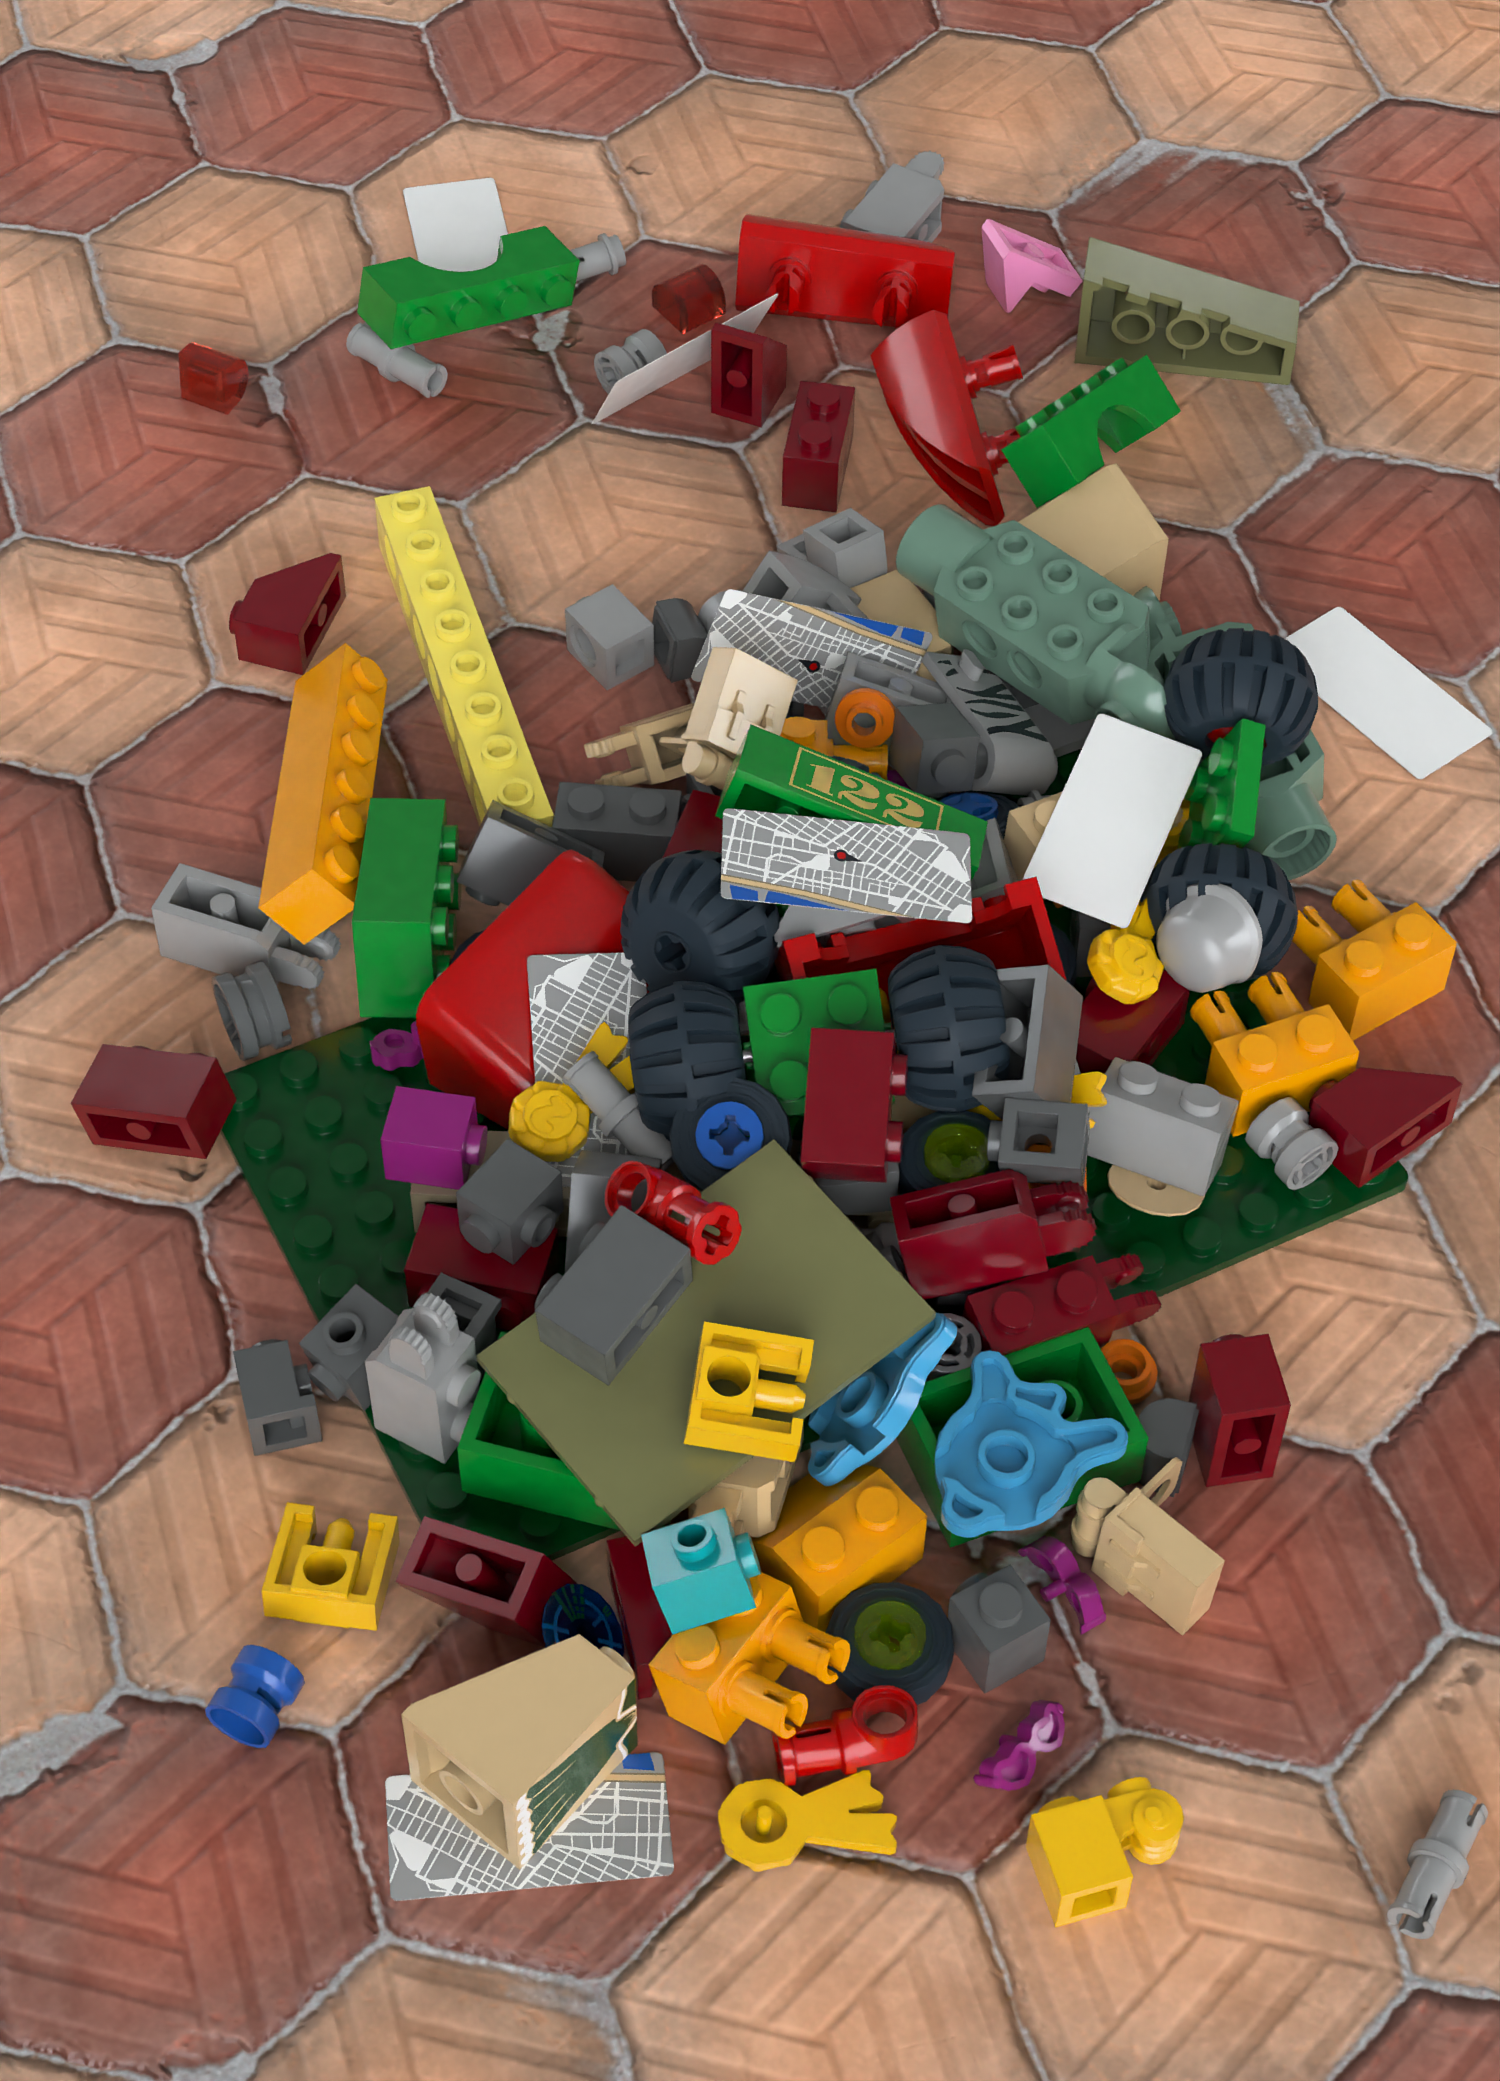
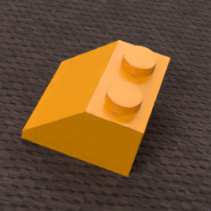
(841, 1539)

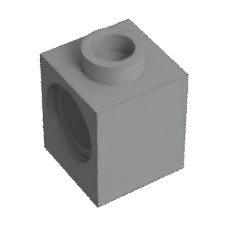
(609, 637)

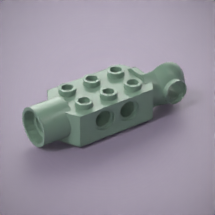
(1037, 618)
(1288, 816)

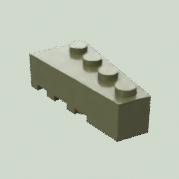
(1182, 319)

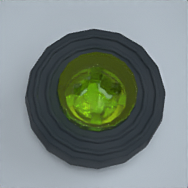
(938, 1145)
(906, 1614)

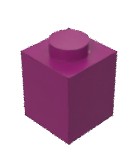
(432, 1138)

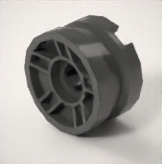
(251, 1010)

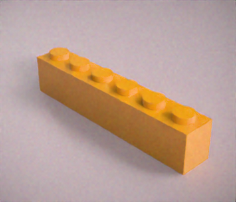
(324, 794)

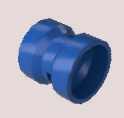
(252, 1700)

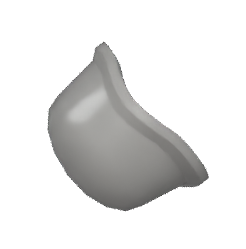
(1209, 939)

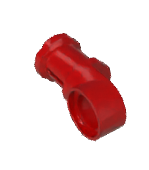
(669, 1194)
(845, 1739)

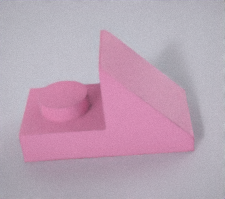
(1020, 261)

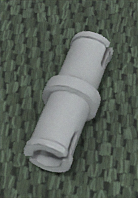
(398, 363)
(616, 1109)
(1437, 1864)

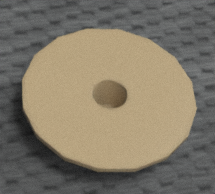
(1151, 1195)

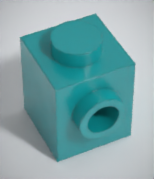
(701, 1570)

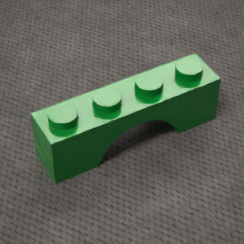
(419, 303)
(1061, 440)

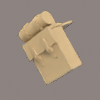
(731, 697)
(1146, 1549)

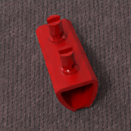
(840, 272)
(934, 410)

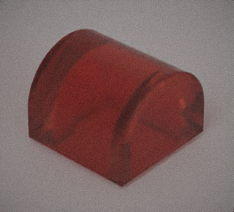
(690, 298)
(212, 377)

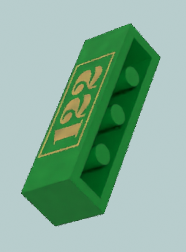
(795, 780)

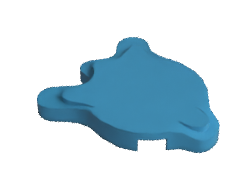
(876, 1405)
(1010, 1453)

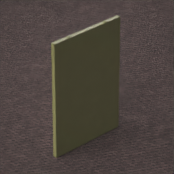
(792, 1274)

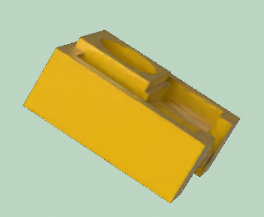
(728, 1420)
(299, 1571)

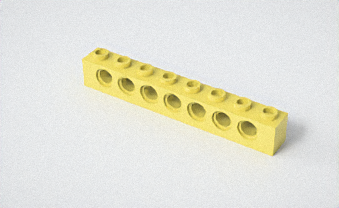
(457, 657)

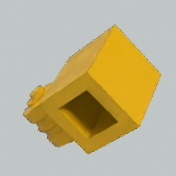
(1082, 1846)

